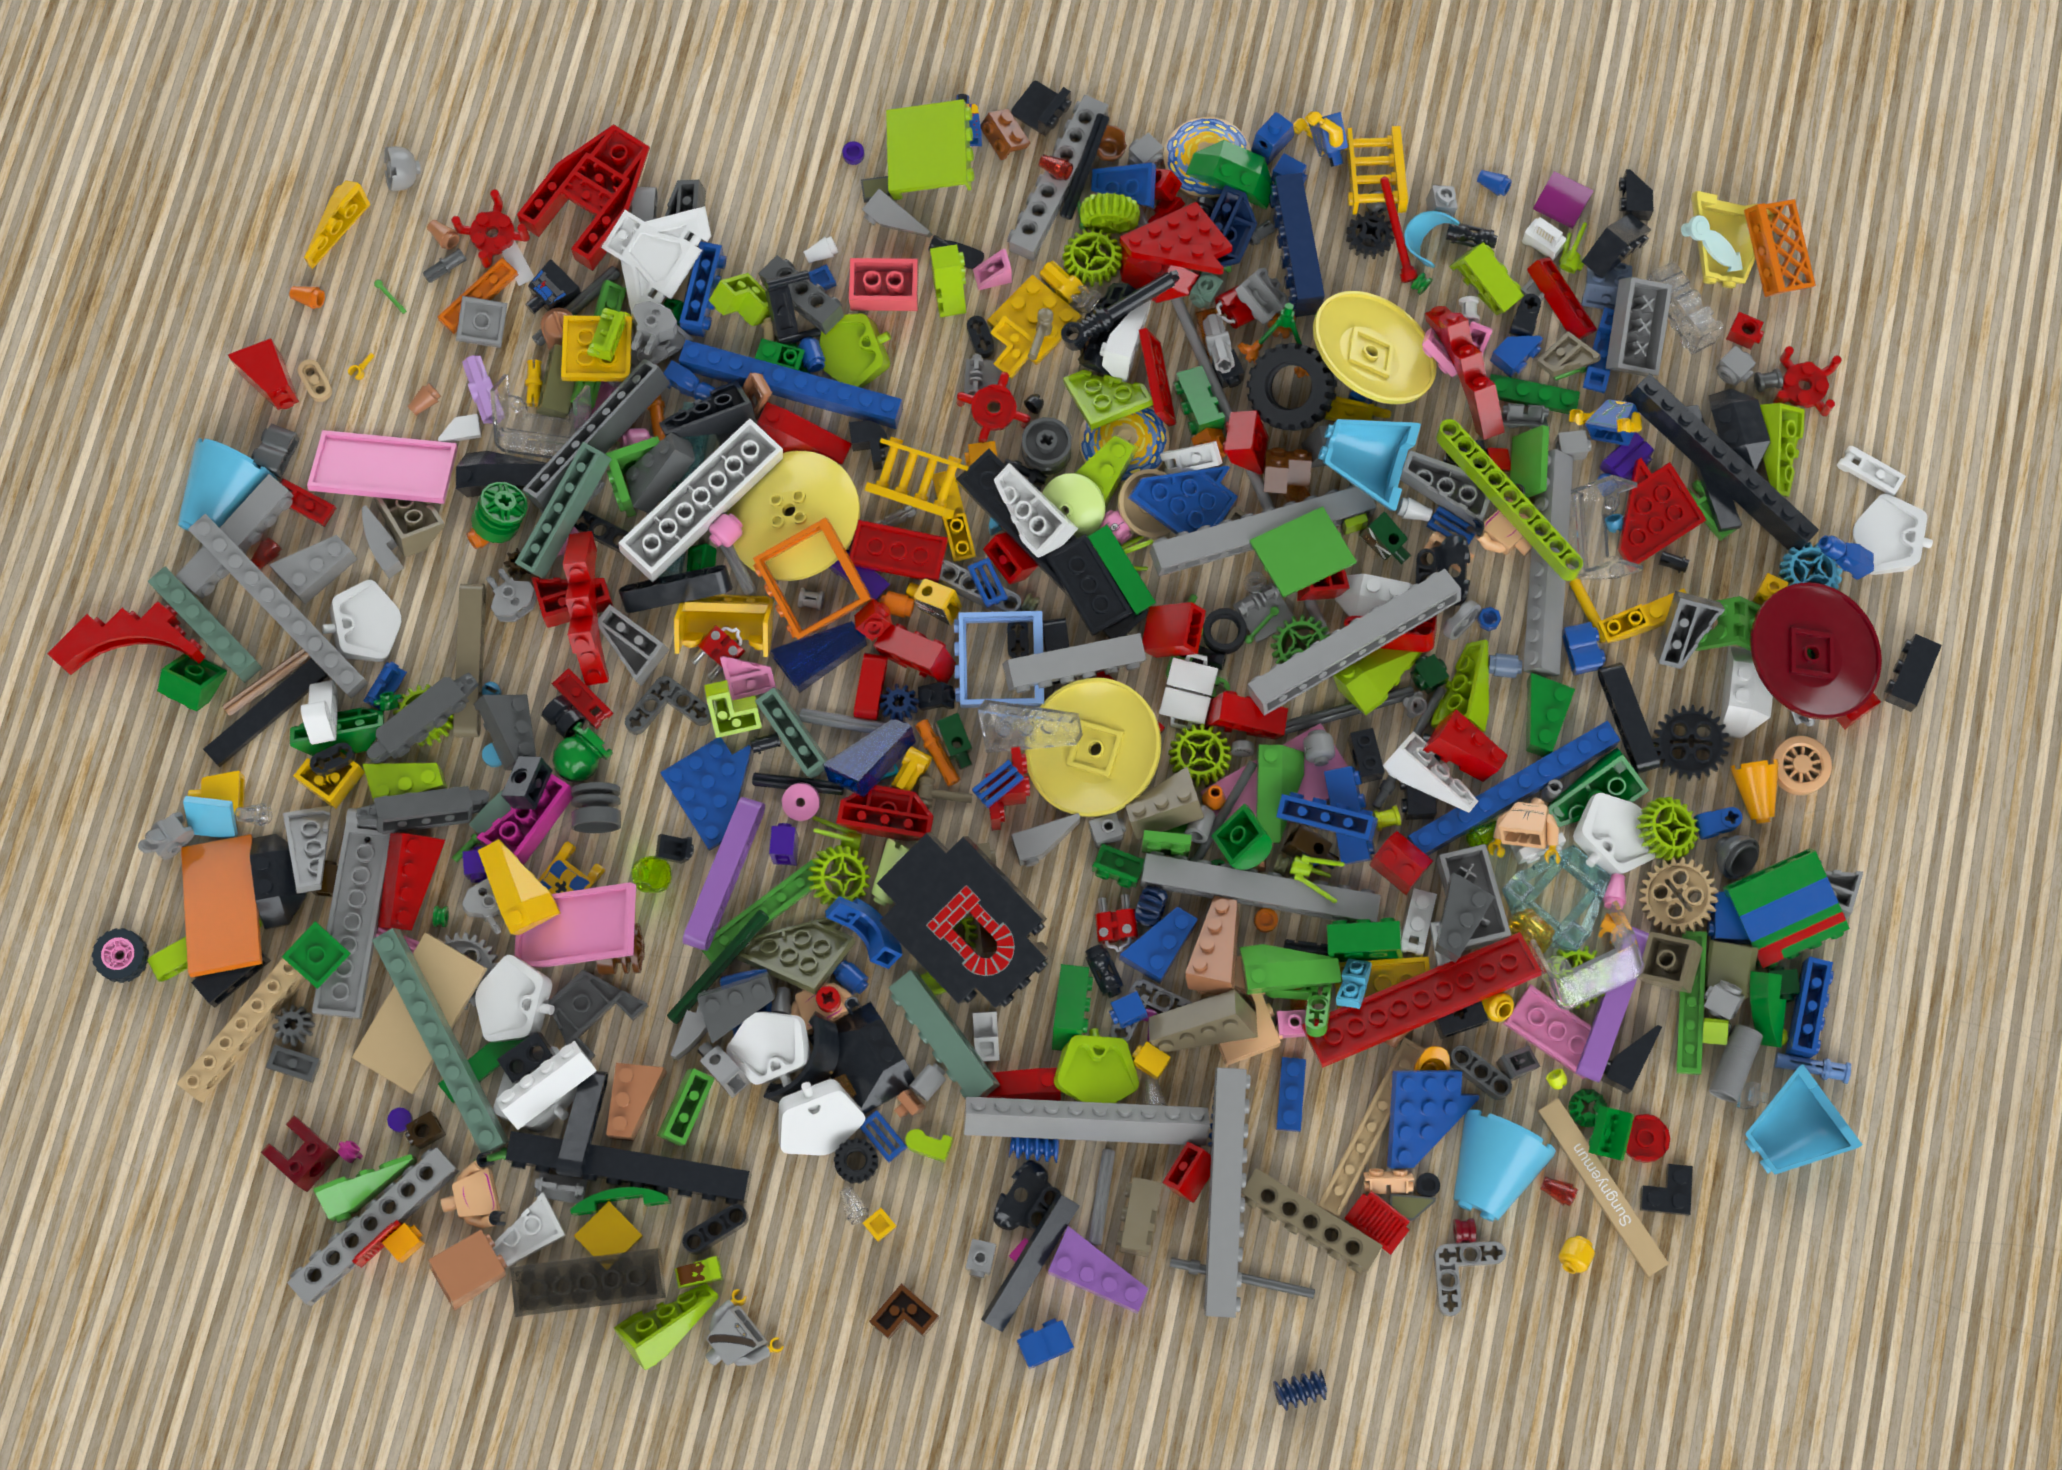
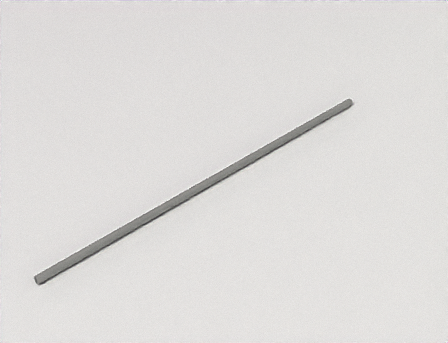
(1224, 406)

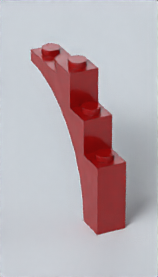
(1468, 361)
(581, 603)
(94, 637)

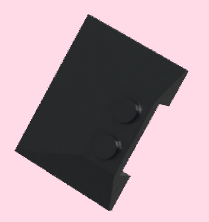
(870, 1059)

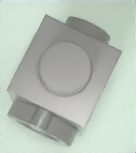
(1146, 151)
(1442, 200)
(1736, 366)
(1724, 1000)

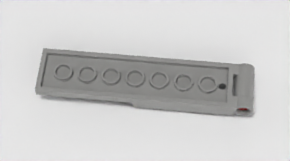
(354, 917)

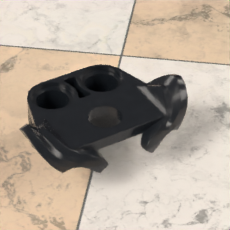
(1451, 551)
(1011, 1213)

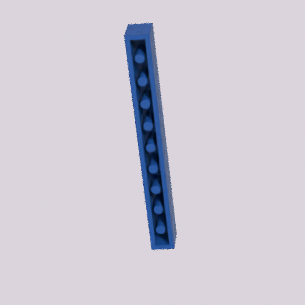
(793, 384)
(1516, 788)

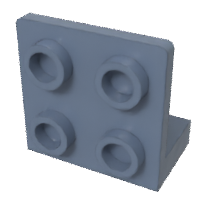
(1603, 291)

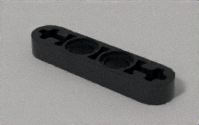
(611, 530)

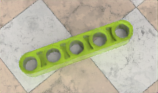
(171, 960)

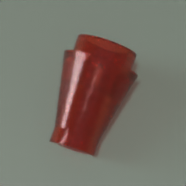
(1058, 167)
(265, 553)
(1559, 1190)

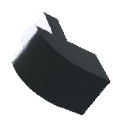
(867, 436)

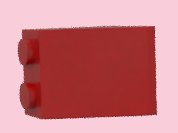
(266, 371)

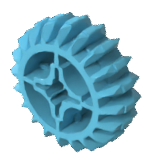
(1792, 561)

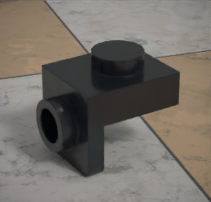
(936, 696)
(674, 848)

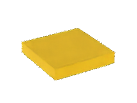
(608, 1232)

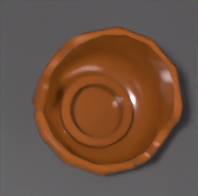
(1112, 144)

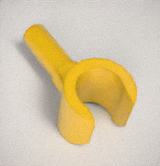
(360, 367)

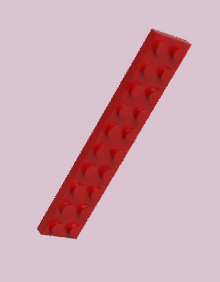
(1425, 999)

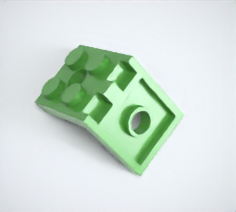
(621, 461)
(1733, 625)
(1169, 842)

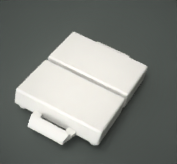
(1186, 701)

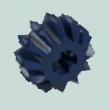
(908, 699)
(1151, 906)

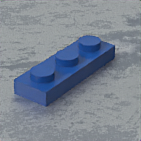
(1291, 1094)

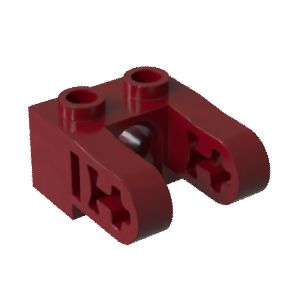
(308, 1161)

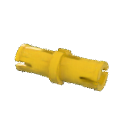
(533, 382)

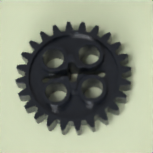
(1691, 721)

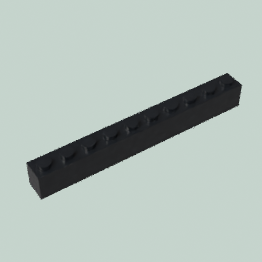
(1721, 464)
(635, 1168)

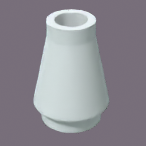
(821, 250)
(1413, 510)

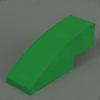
(1767, 1007)

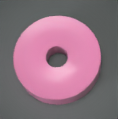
(790, 804)

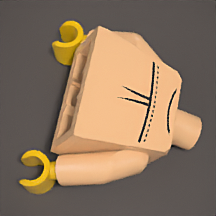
(1528, 827)

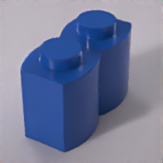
(1582, 648)
(1045, 1343)

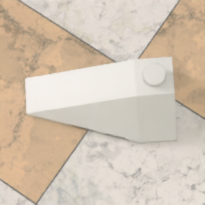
(1124, 342)

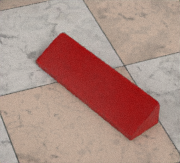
(1561, 298)

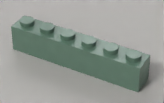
(563, 510)
(205, 624)
(943, 1035)

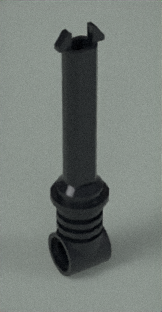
(1103, 318)

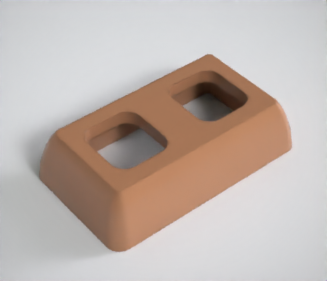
(756, 385)

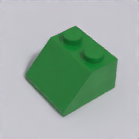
(190, 681)

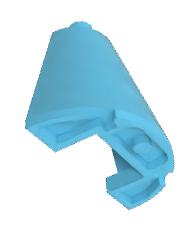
(1370, 455)
(218, 482)
(1799, 1127)
(1496, 1163)

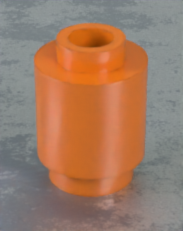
(899, 604)

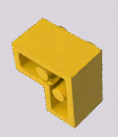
(332, 787)

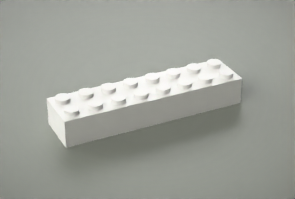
(701, 500)

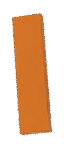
(484, 288)

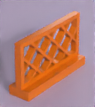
(1766, 249)

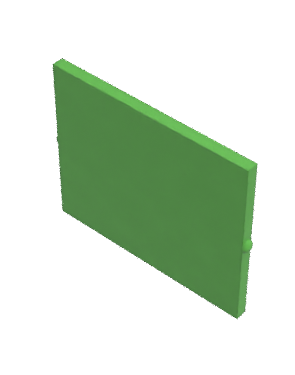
(1302, 551)

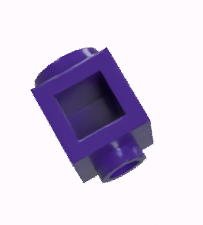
(473, 866)

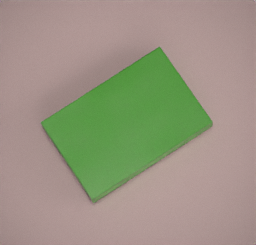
(1530, 460)

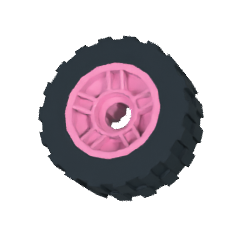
(115, 943)

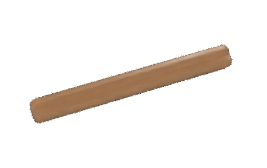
(266, 682)

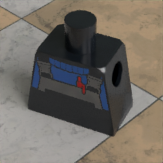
(551, 288)

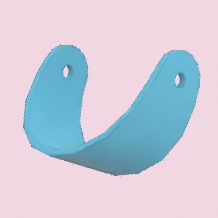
(1418, 229)

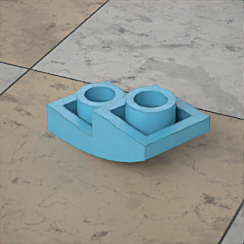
(1354, 983)

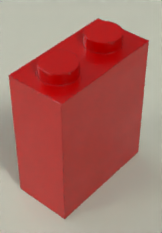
(1173, 630)

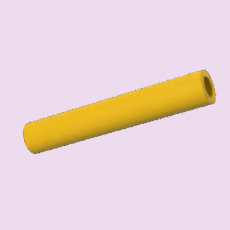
(1587, 606)

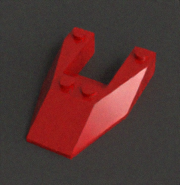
(598, 179)

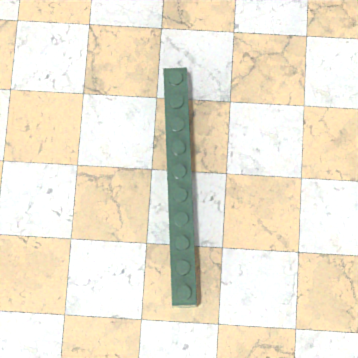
(440, 1040)

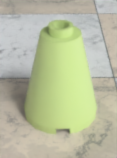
(891, 855)

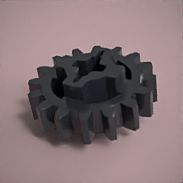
(1370, 243)

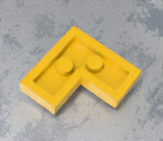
(1017, 346)

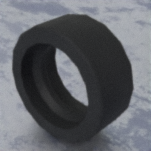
(1224, 613)

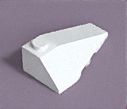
(1037, 519)
(1426, 774)

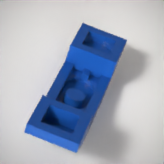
(1596, 373)

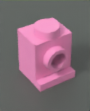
(1284, 1026)

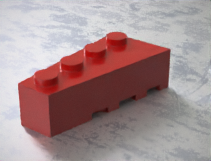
(407, 878)

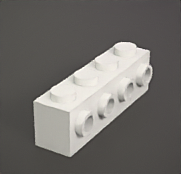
(545, 1085)

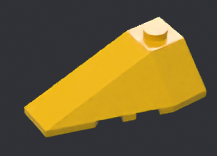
(340, 214)

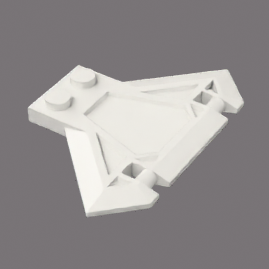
(657, 252)

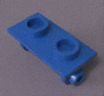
(387, 681)

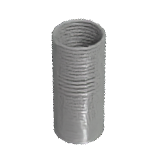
(1732, 1069)

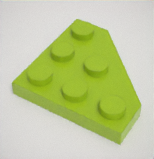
(1106, 397)

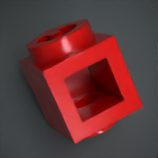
(873, 619)

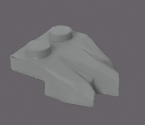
(1262, 295)

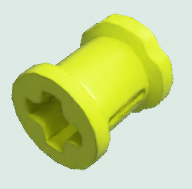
(1387, 818)

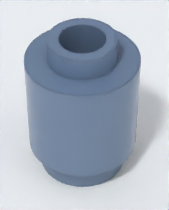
(1505, 665)

